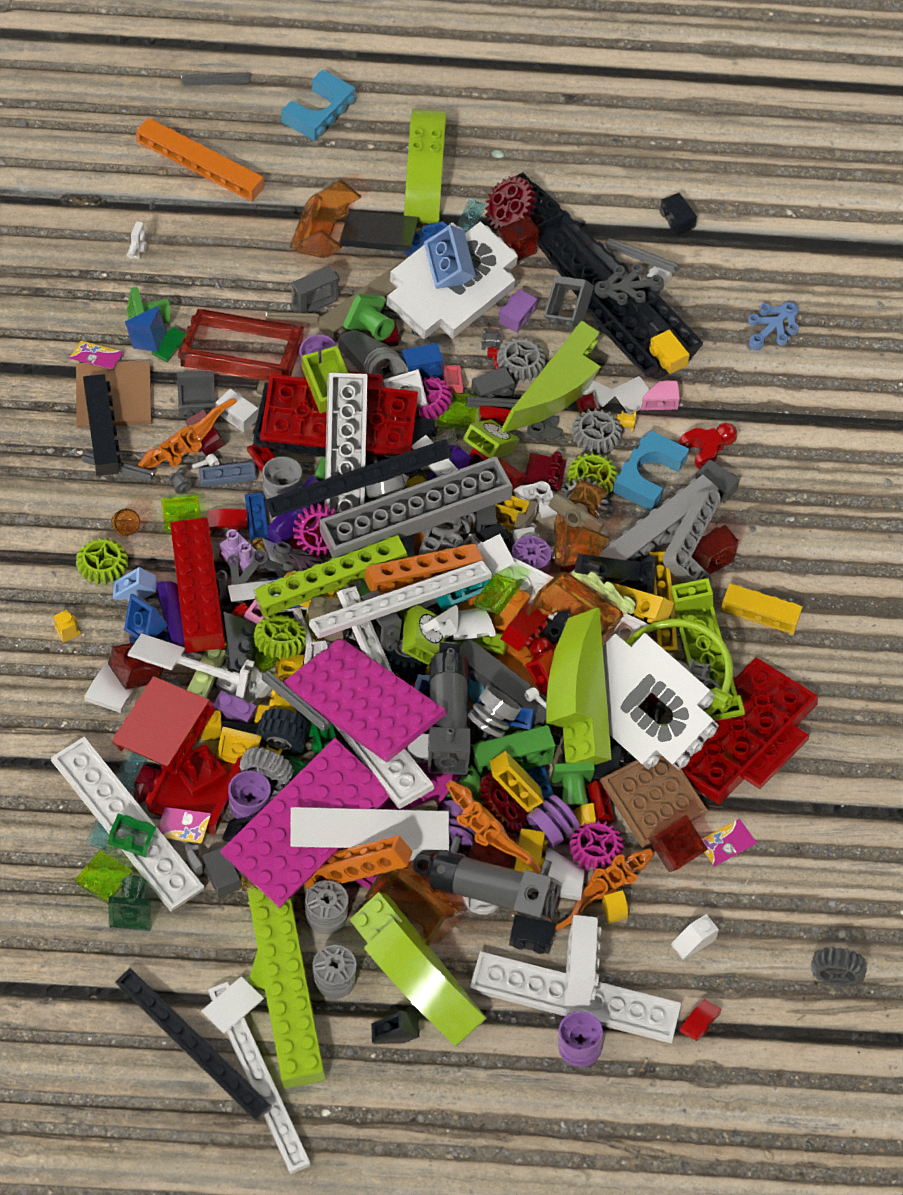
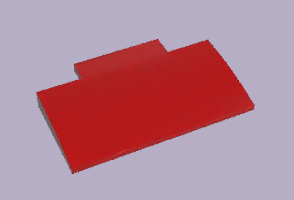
(295, 419)
(757, 742)

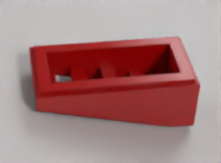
(496, 414)

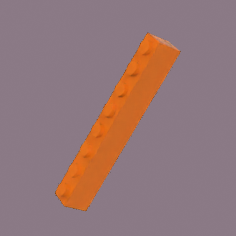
(200, 159)

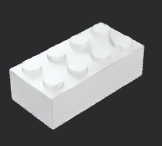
(582, 961)

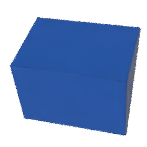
(146, 330)
(143, 618)

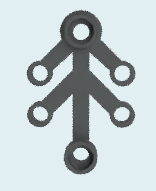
(627, 285)
(285, 552)
(224, 595)

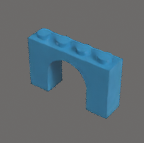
(312, 122)
(651, 449)

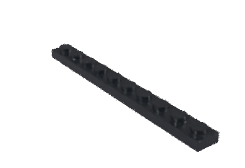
(358, 478)
(193, 1045)

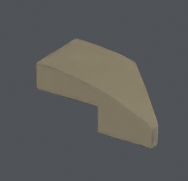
(525, 521)

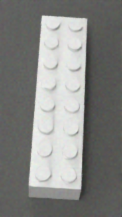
(345, 433)

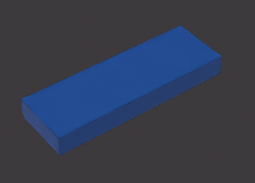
(256, 516)

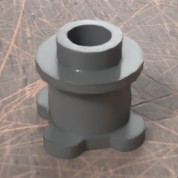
(490, 339)
(180, 482)

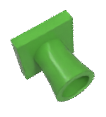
(136, 306)
(366, 316)
(573, 779)

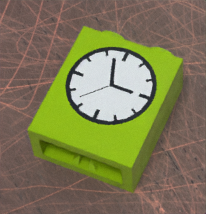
(489, 440)
(416, 641)

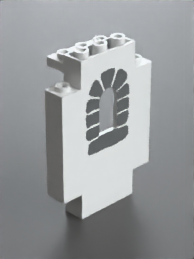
(456, 306)
(630, 678)

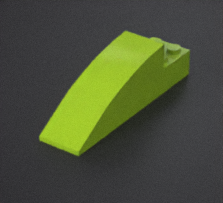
(559, 382)
(579, 690)
(416, 969)

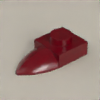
(145, 783)

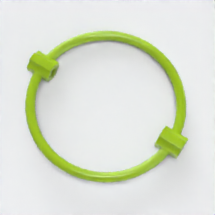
(722, 699)

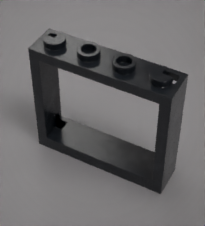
(300, 449)

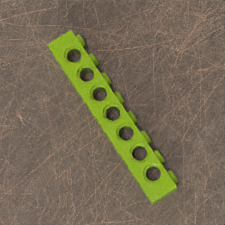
(323, 583)

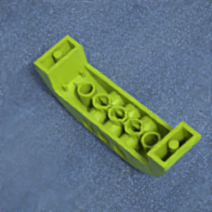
(425, 165)
(695, 603)

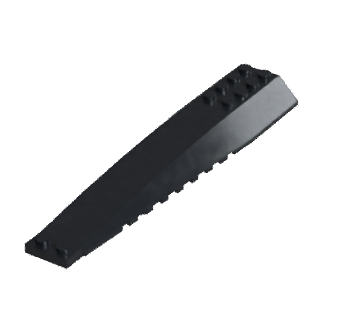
(581, 257)

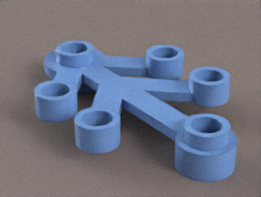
(757, 340)

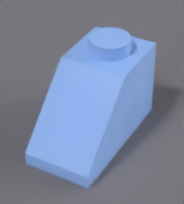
(136, 582)

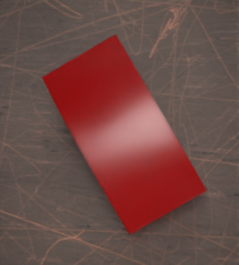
(227, 518)
(699, 1020)

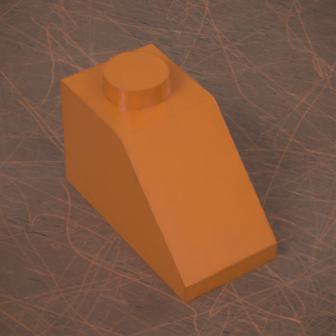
(513, 608)

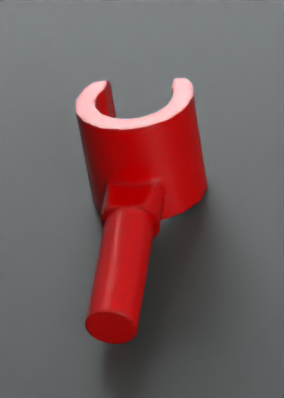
(492, 353)

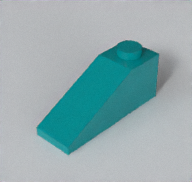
(461, 596)

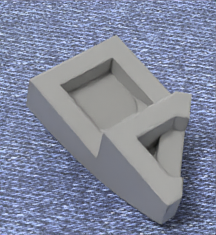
(192, 852)

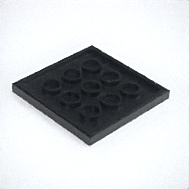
(379, 231)

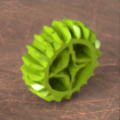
(593, 468)
(97, 556)
(280, 636)

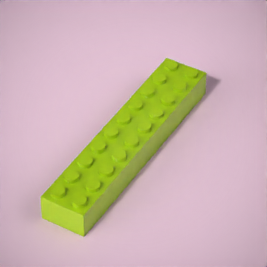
(286, 991)

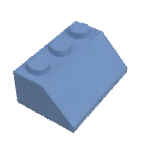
(449, 258)

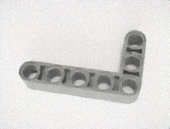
(679, 552)

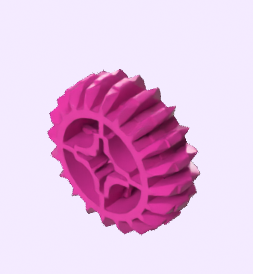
(437, 396)
(318, 545)
(597, 835)

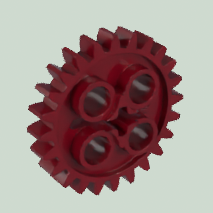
(509, 202)
(502, 804)

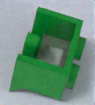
(131, 835)

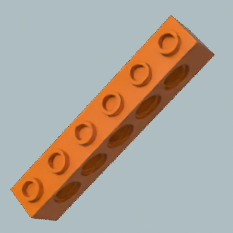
(411, 570)
(364, 861)

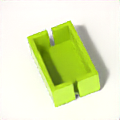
(317, 374)

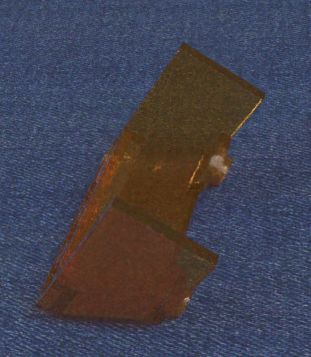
(319, 218)
(575, 540)
(570, 594)
(419, 901)

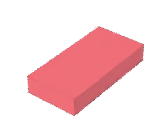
(453, 378)

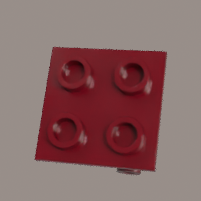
(545, 469)

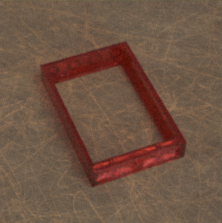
(235, 365)

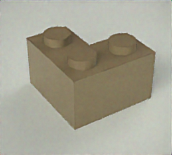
(321, 606)

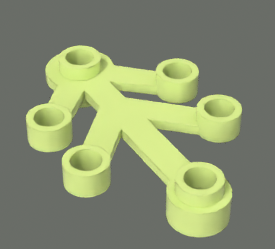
(607, 591)

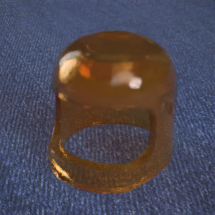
(126, 522)

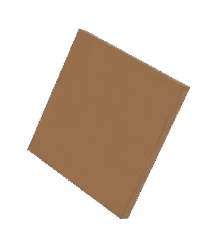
(128, 389)
(652, 797)

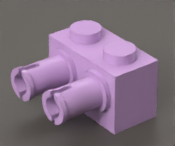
(238, 546)

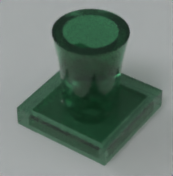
(132, 908)

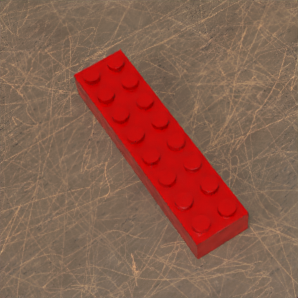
(197, 585)

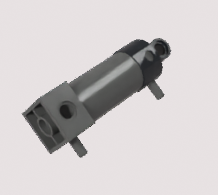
(450, 735)
(492, 883)

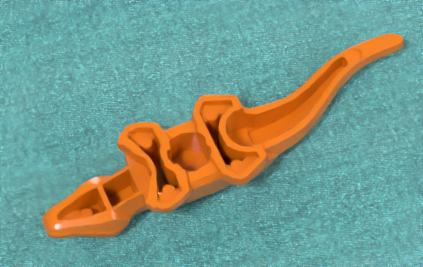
(186, 440)
(484, 824)
(609, 880)

